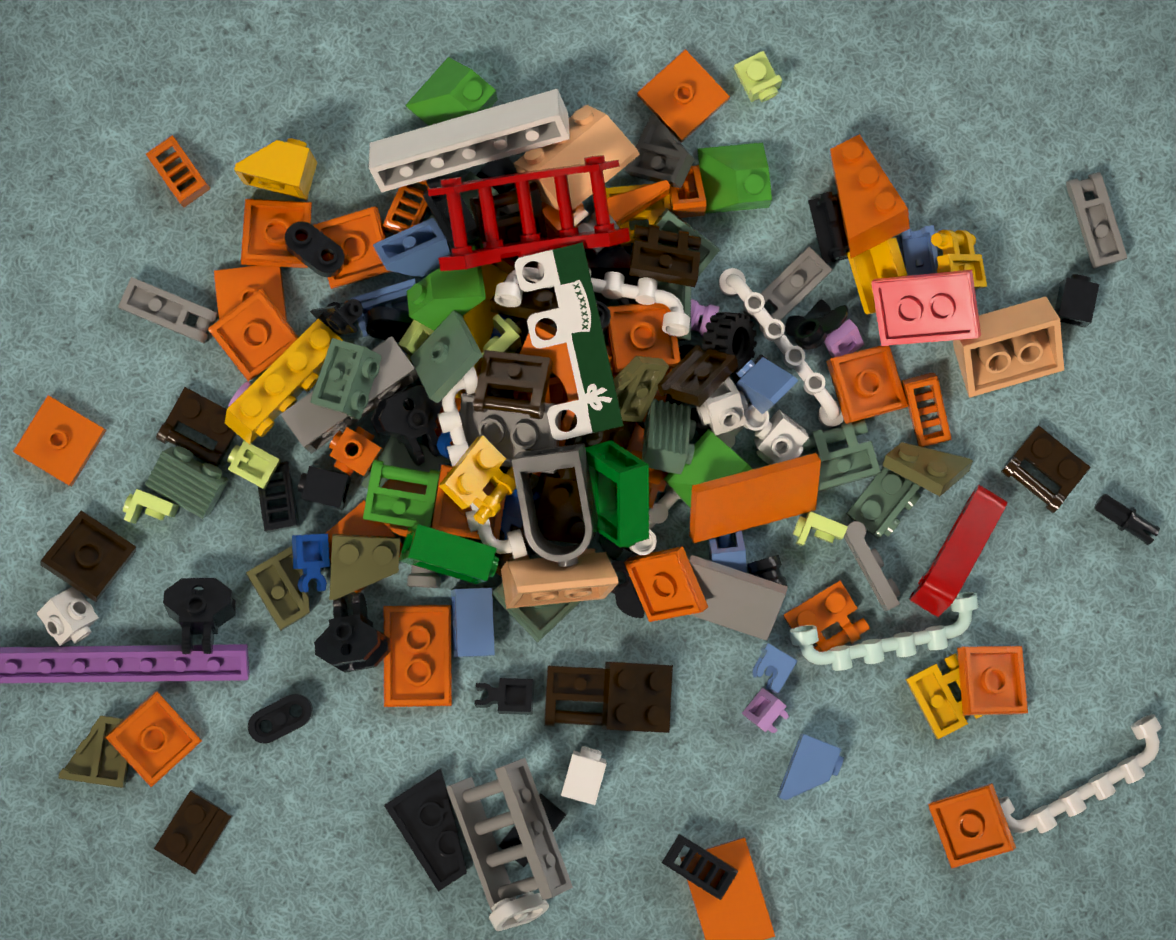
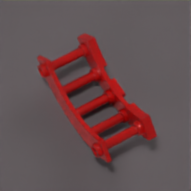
(531, 242)

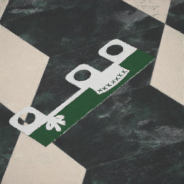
(581, 329)

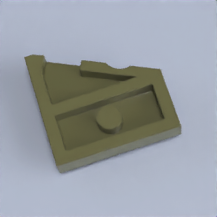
(638, 386)
(927, 467)
(361, 562)
(278, 589)
(97, 759)

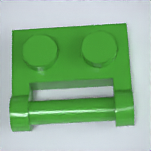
(401, 506)

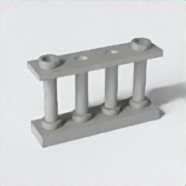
(532, 827)

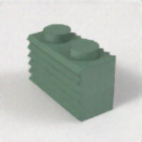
(668, 436)
(187, 481)

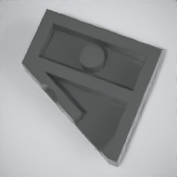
(660, 156)

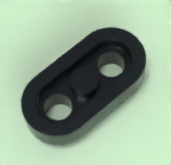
(313, 248)
(281, 718)

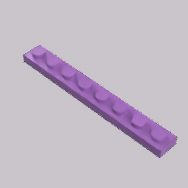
(122, 664)

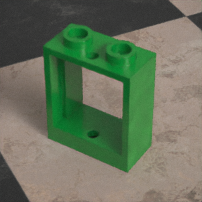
(628, 518)
(449, 554)

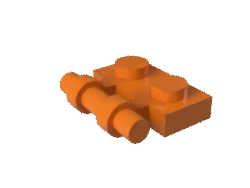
(826, 609)

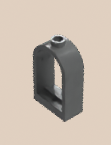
(547, 460)

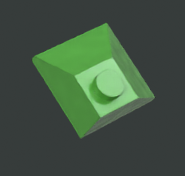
(451, 93)
(735, 177)
(443, 292)
(710, 461)

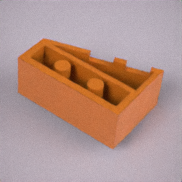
(866, 196)

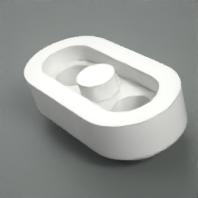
(518, 911)

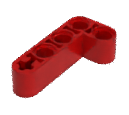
(959, 551)

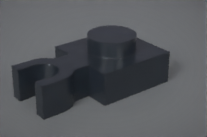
(512, 696)

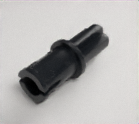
(1126, 518)

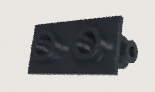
(829, 227)
(340, 316)

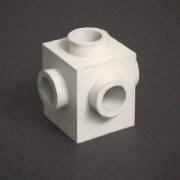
(724, 409)
(780, 439)
(68, 616)

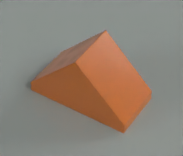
(691, 198)

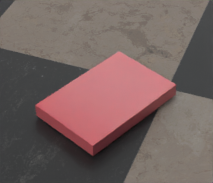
(926, 308)

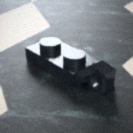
(439, 209)

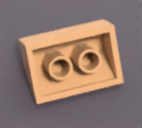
(590, 135)
(1012, 348)
(544, 583)

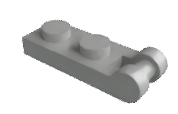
(1097, 221)
(795, 283)
(166, 309)
(871, 564)

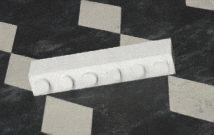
(469, 140)

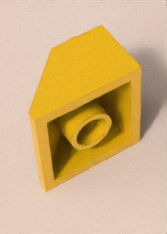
(280, 168)

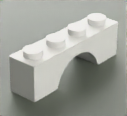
(584, 775)

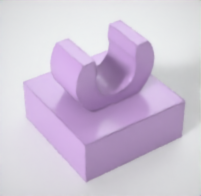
(844, 340)
(765, 710)

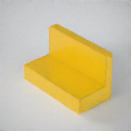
(878, 262)

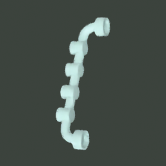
(874, 649)

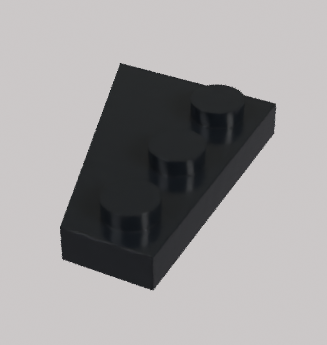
(430, 829)

